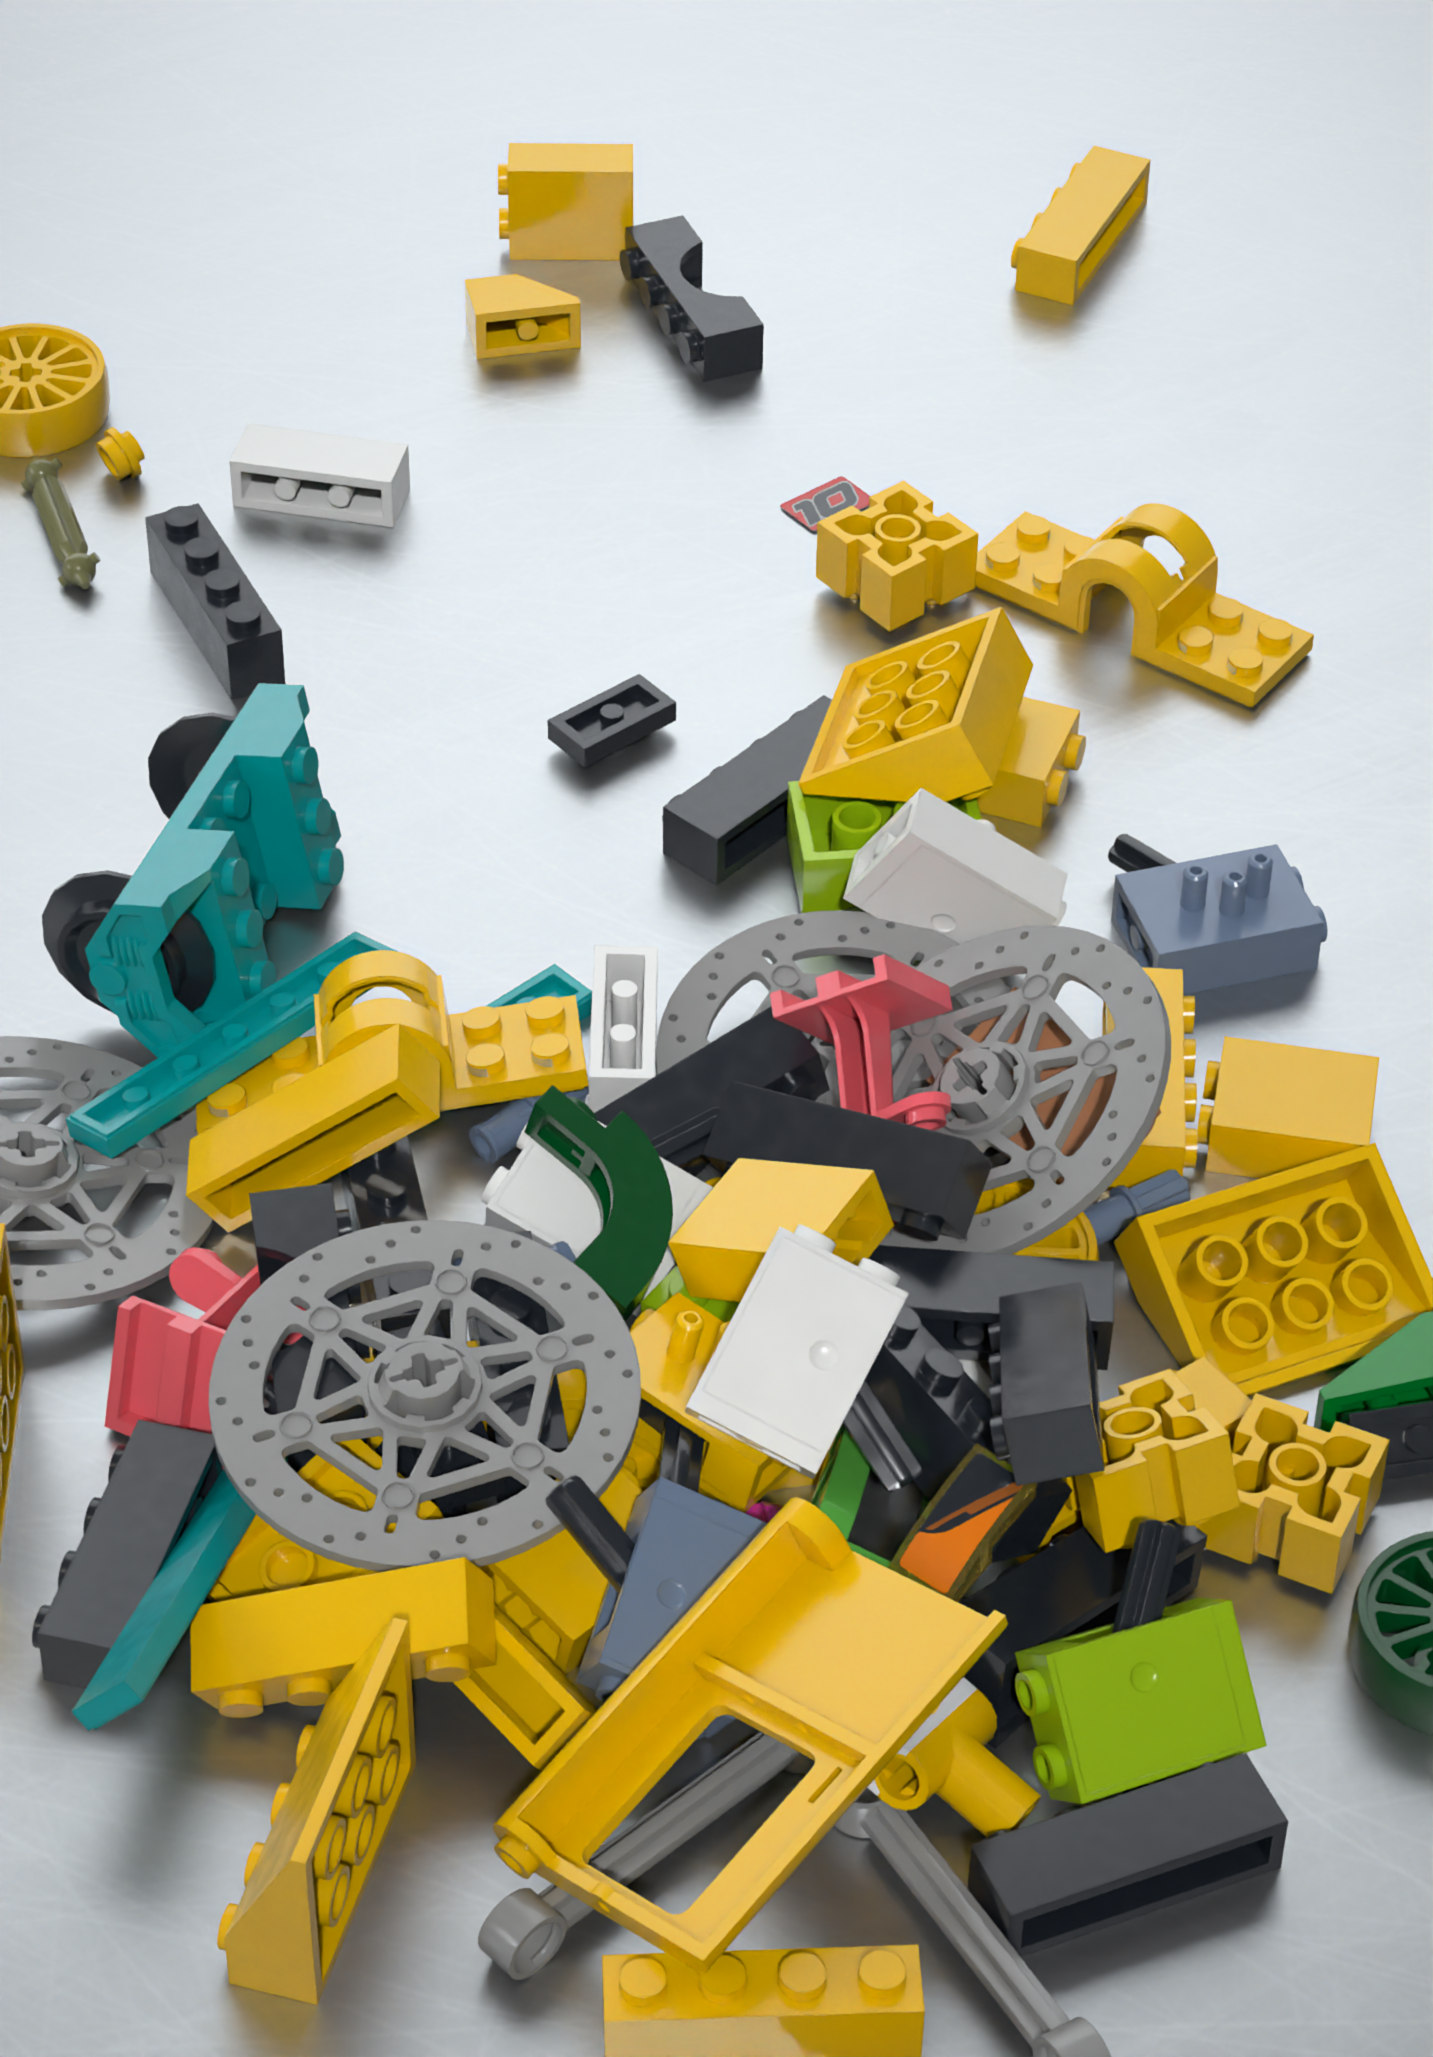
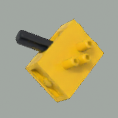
(672, 1356)

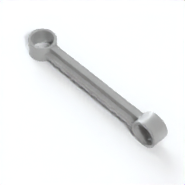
(530, 1926)
(972, 1933)

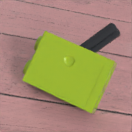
(1143, 1692)

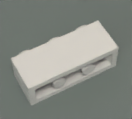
(320, 475)
(622, 1021)

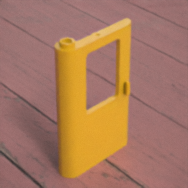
(795, 1645)

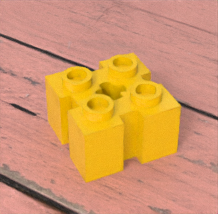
(896, 555)
(1157, 1463)
(1298, 1493)

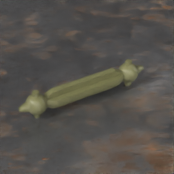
(60, 522)

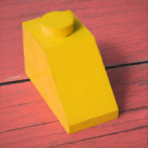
(519, 316)

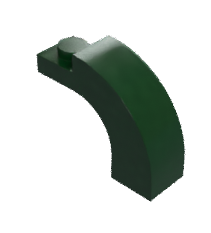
(628, 1188)

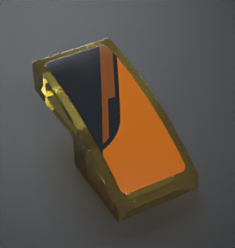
(962, 1524)

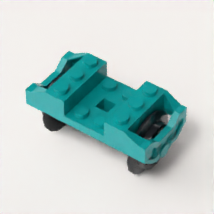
(240, 839)

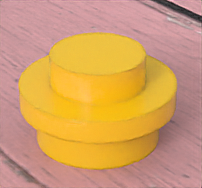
(120, 453)

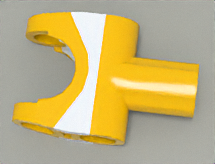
(951, 1760)

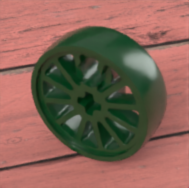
(1405, 1579)

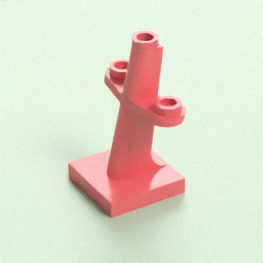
(858, 1022)
(167, 1357)

